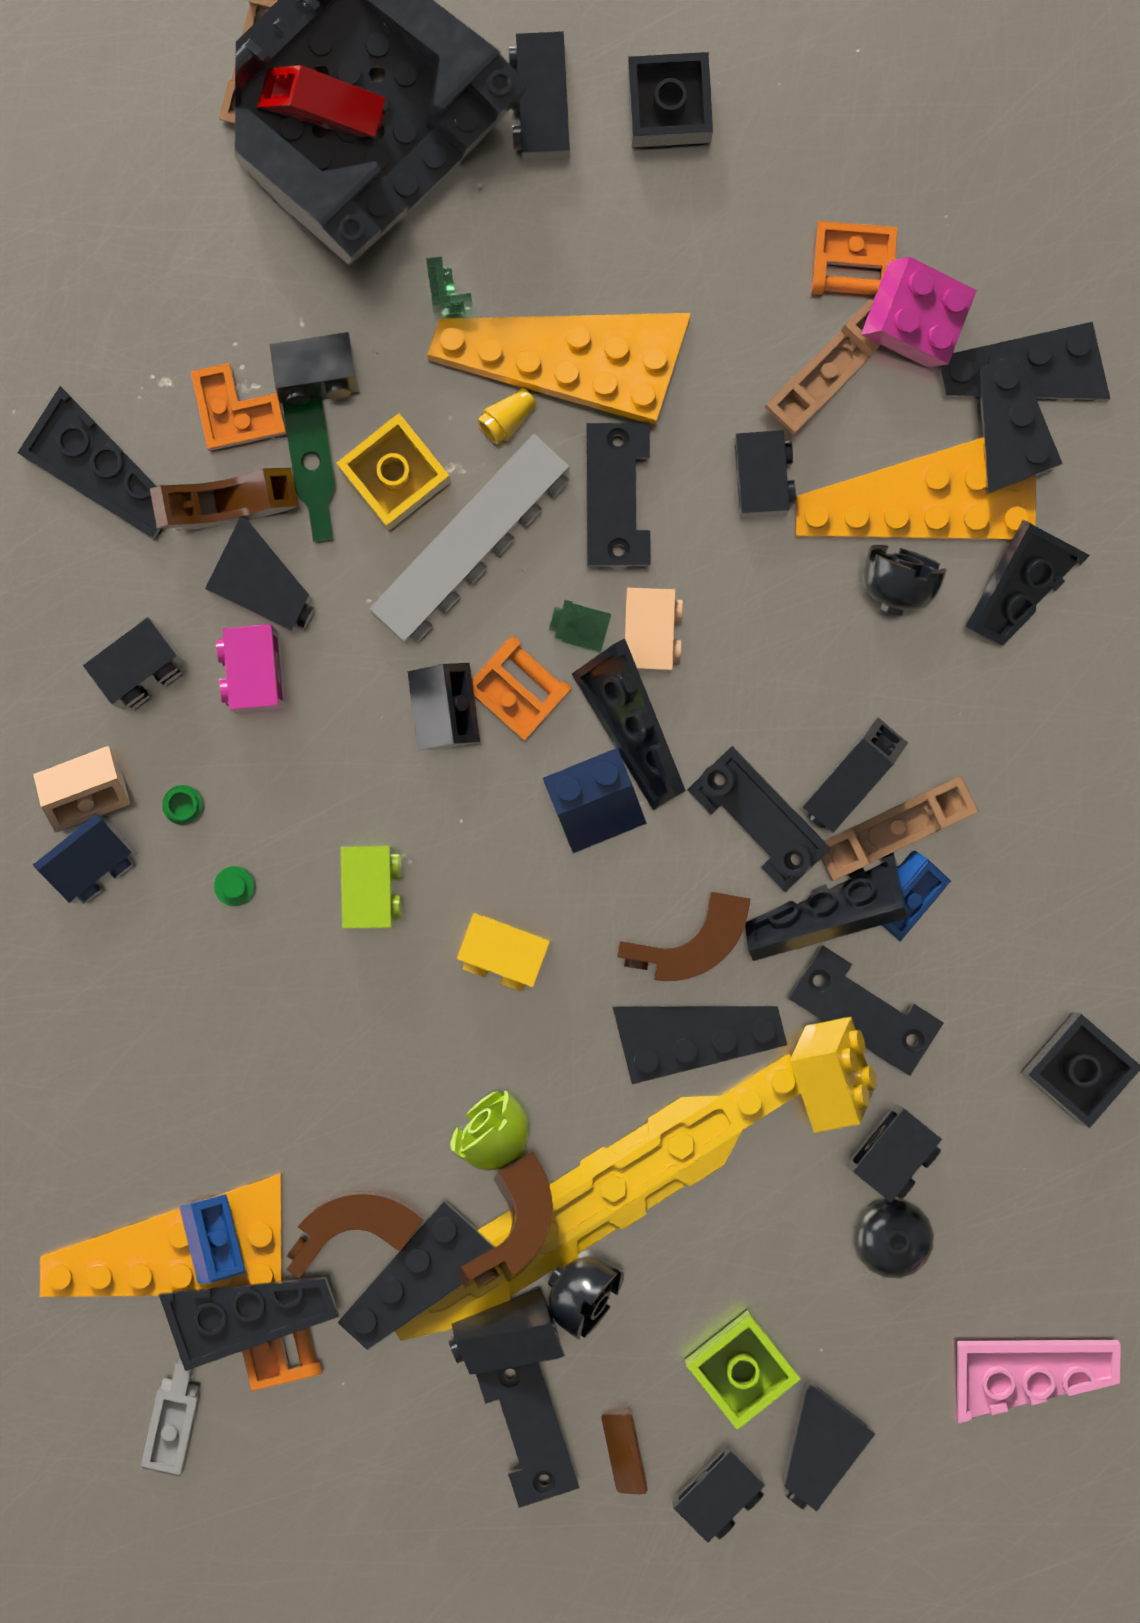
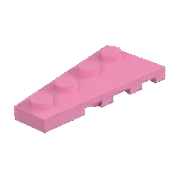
(1023, 1372)

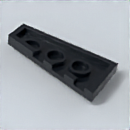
(88, 460)
(627, 715)
(234, 1318)

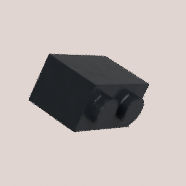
(314, 368)
(763, 473)
(443, 706)
(719, 1495)

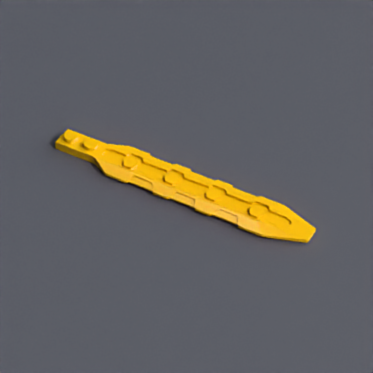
(622, 1183)

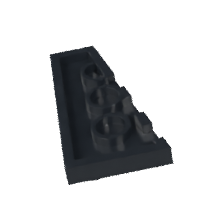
(1057, 364)
(847, 908)
(684, 1038)
(416, 1276)

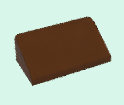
(624, 1452)

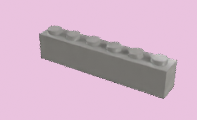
(470, 539)

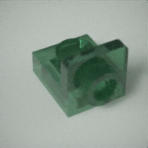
(442, 282)
(580, 626)

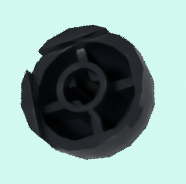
(902, 579)
(893, 1238)
(582, 1294)

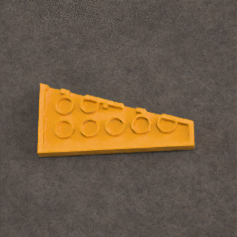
(591, 360)
(919, 499)
(156, 1253)

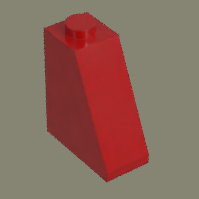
(322, 101)

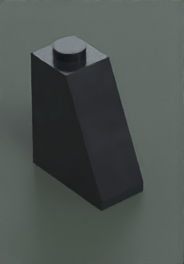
(259, 581)
(855, 775)
(507, 1335)
(822, 1447)

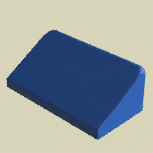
(921, 886)
(212, 1239)

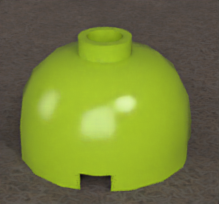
(494, 1134)

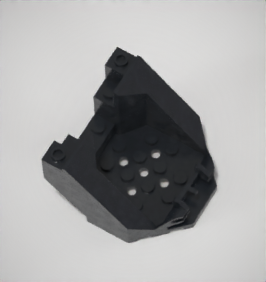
(440, 101)

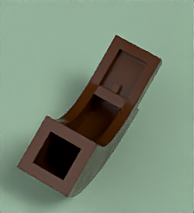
(224, 501)
(717, 937)
(530, 1205)
(359, 1210)

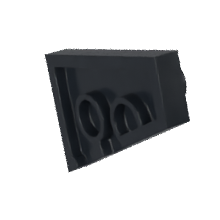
(1013, 426)

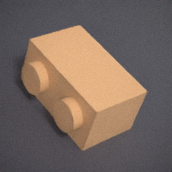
(651, 628)
(81, 789)

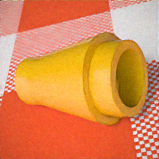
(505, 417)

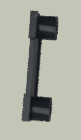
(613, 494)
(762, 815)
(880, 1023)
(533, 1432)

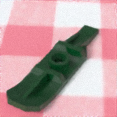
(315, 487)

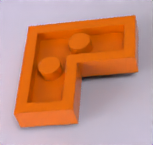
(227, 419)

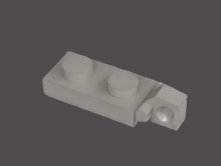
(171, 1423)

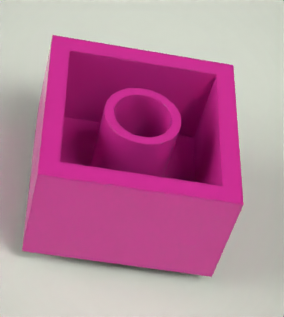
(918, 312)
(252, 669)

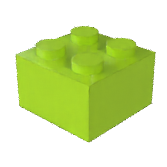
(370, 887)
(742, 1370)

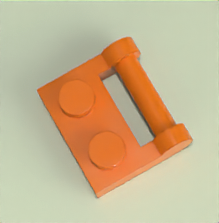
(851, 246)
(509, 698)
(269, 1365)

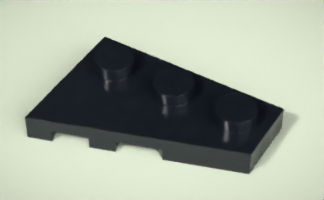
(1024, 576)

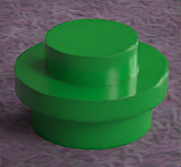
(182, 805)
(234, 886)

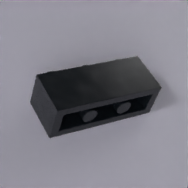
(544, 106)

